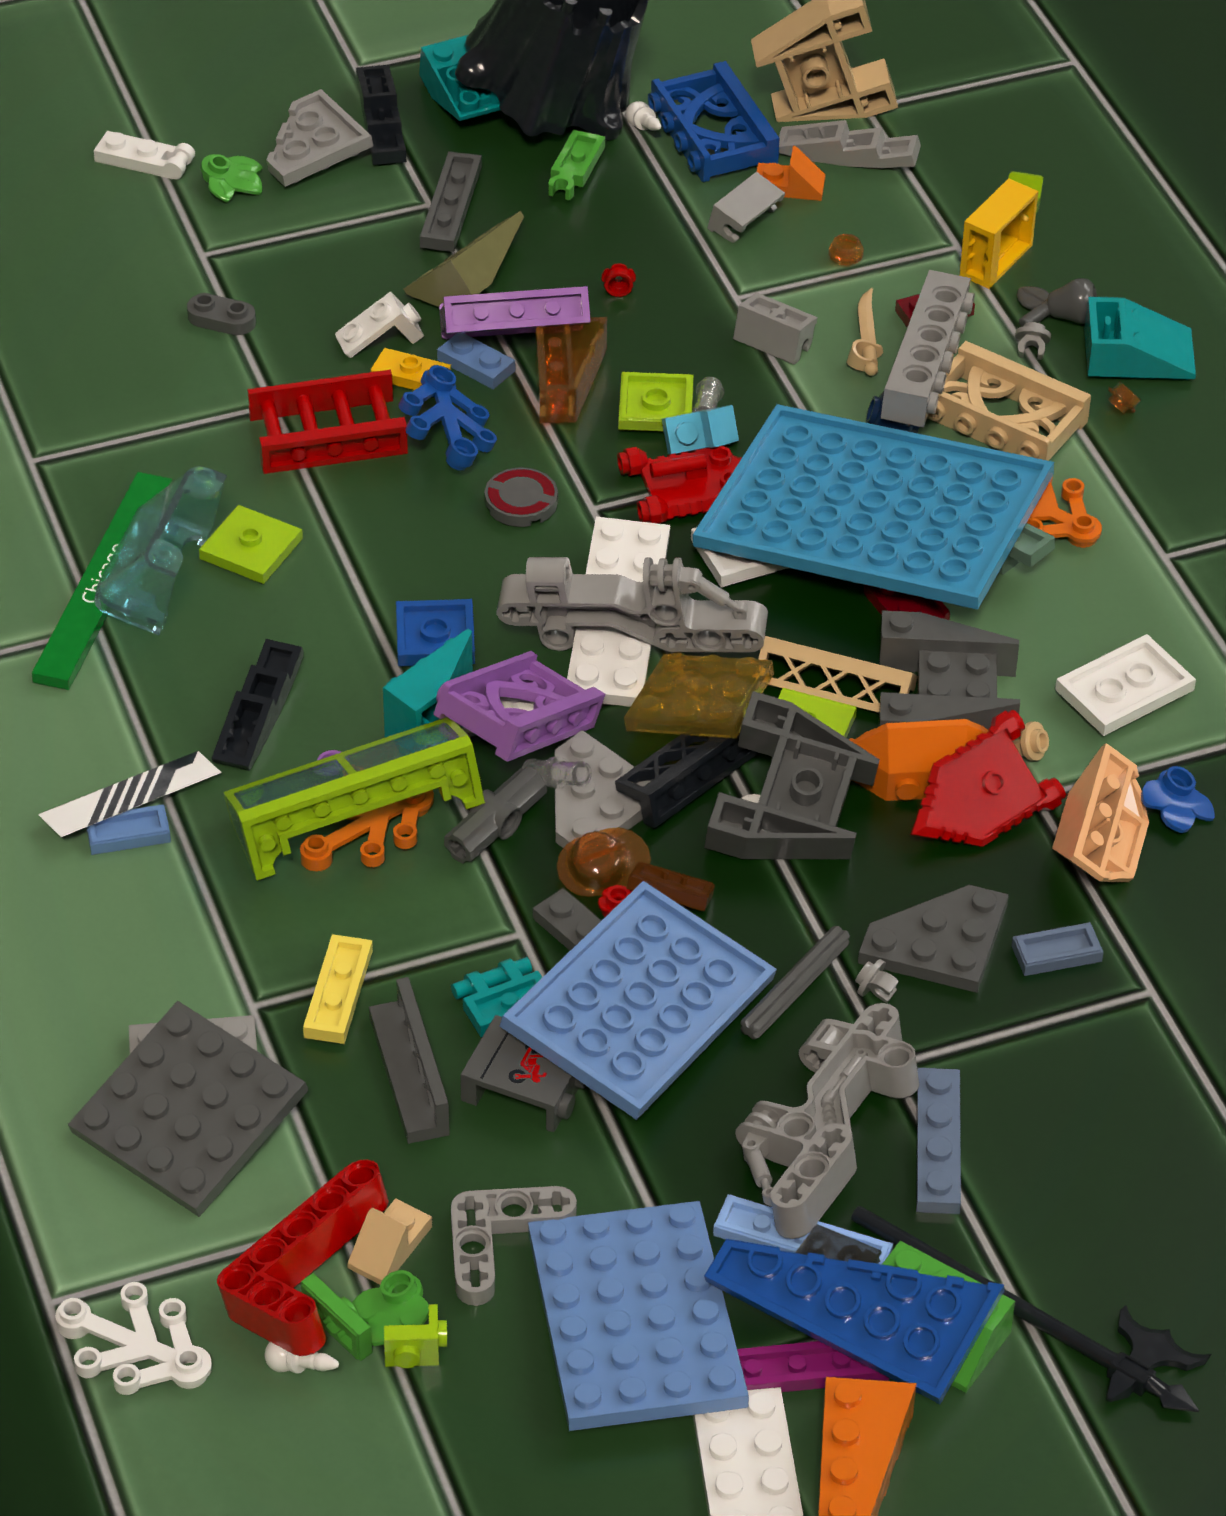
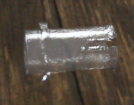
(708, 394)

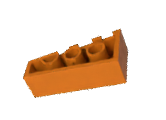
(861, 1442)

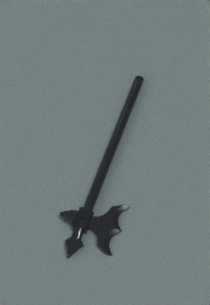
(1127, 1373)

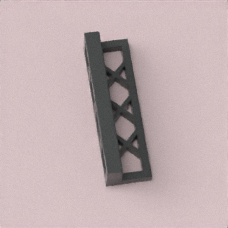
(410, 1066)

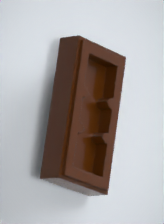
(677, 886)

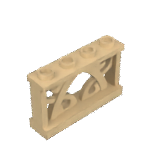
(1038, 396)

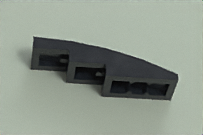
(381, 114)
(258, 705)

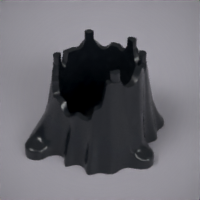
(556, 62)

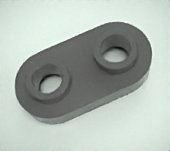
(221, 314)

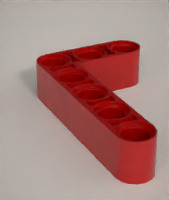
(262, 1279)

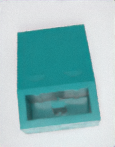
(438, 75)
(1135, 342)
(412, 695)

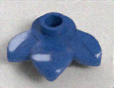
(1177, 799)

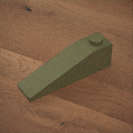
(468, 269)

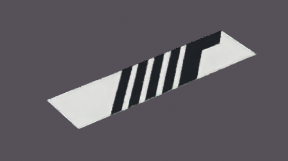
(129, 793)

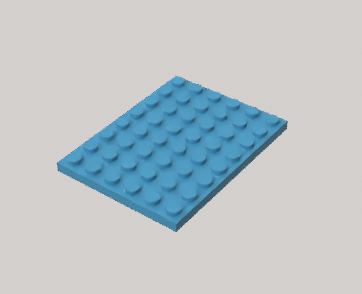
(875, 506)

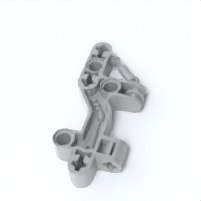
(649, 610)
(818, 1136)

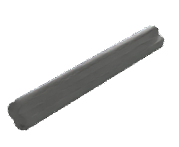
(795, 982)

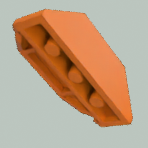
(909, 752)

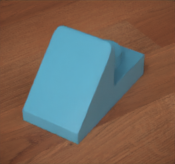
(700, 429)

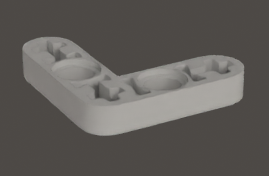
(491, 1220)

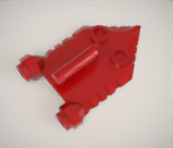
(678, 482)
(984, 788)

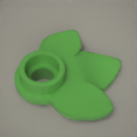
(231, 175)
(393, 1303)

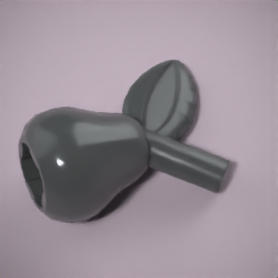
(1063, 303)

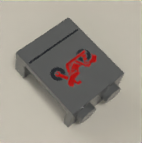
(519, 1072)

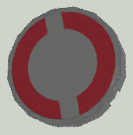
(521, 496)

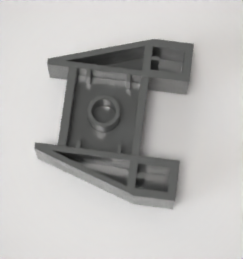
(953, 667)
(801, 791)

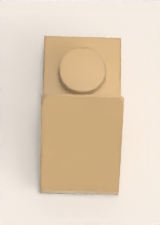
(388, 1240)

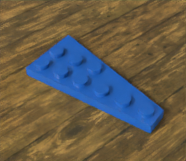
(875, 1313)

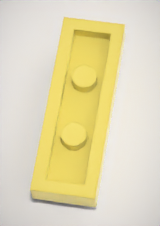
(338, 989)

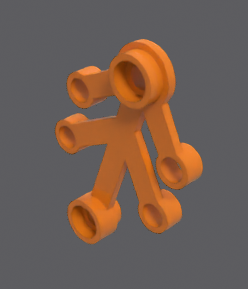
(1079, 527)
(317, 849)

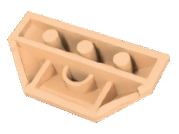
(1104, 819)

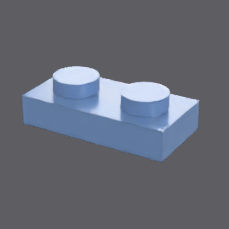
(476, 360)

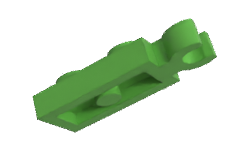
(575, 162)

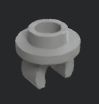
(1032, 334)
(875, 979)

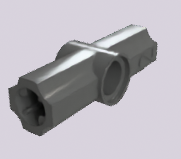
(497, 816)

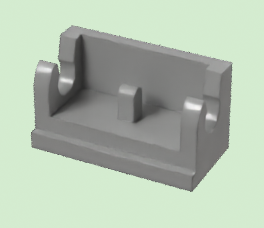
(744, 206)
(774, 327)

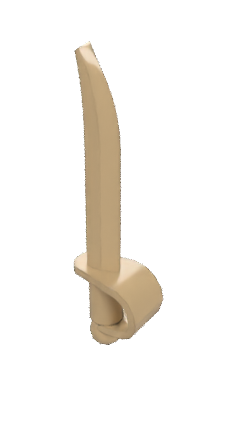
(865, 351)

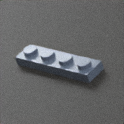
(938, 1141)

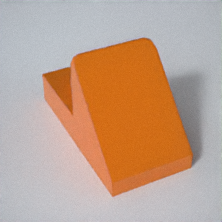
(799, 179)

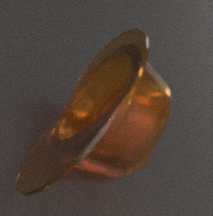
(601, 860)

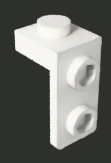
(378, 320)

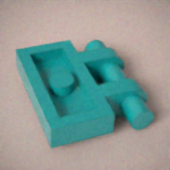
(487, 1002)

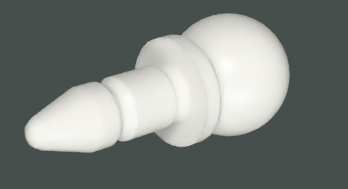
(642, 116)
(284, 1361)

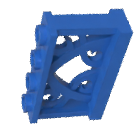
(709, 88)

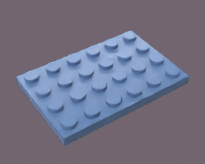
(638, 999)
(634, 1317)

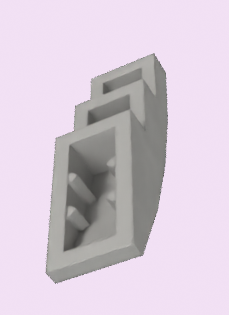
(857, 148)

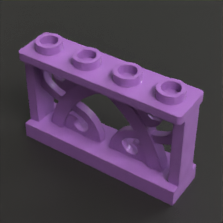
(513, 311)
(557, 712)

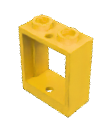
(998, 233)

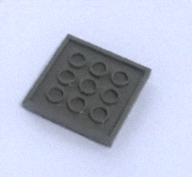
(188, 1108)

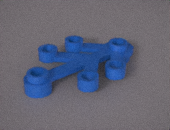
(440, 384)

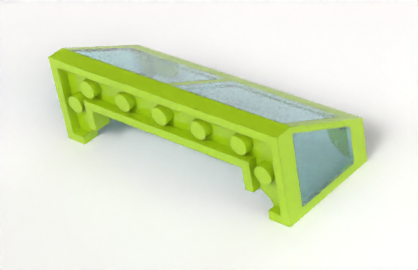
(349, 785)

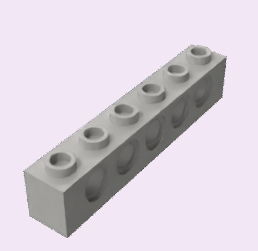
(927, 349)

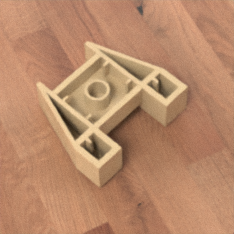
(816, 67)

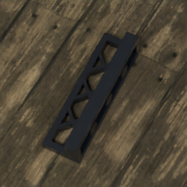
(686, 780)

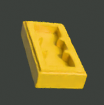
(405, 368)

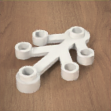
(135, 1345)

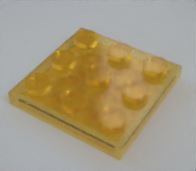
(698, 695)

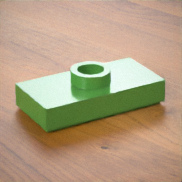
(339, 1318)

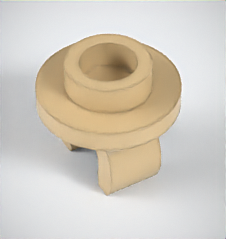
(1033, 741)

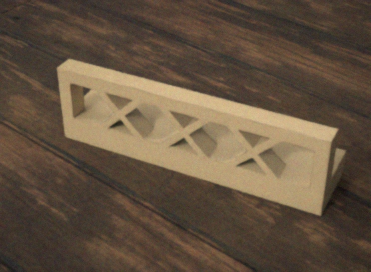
(838, 663)

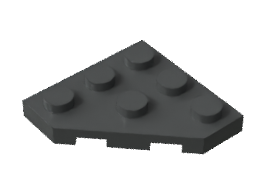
(940, 938)

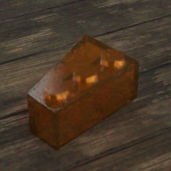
(567, 367)

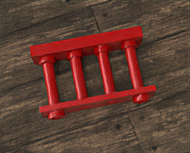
(332, 444)

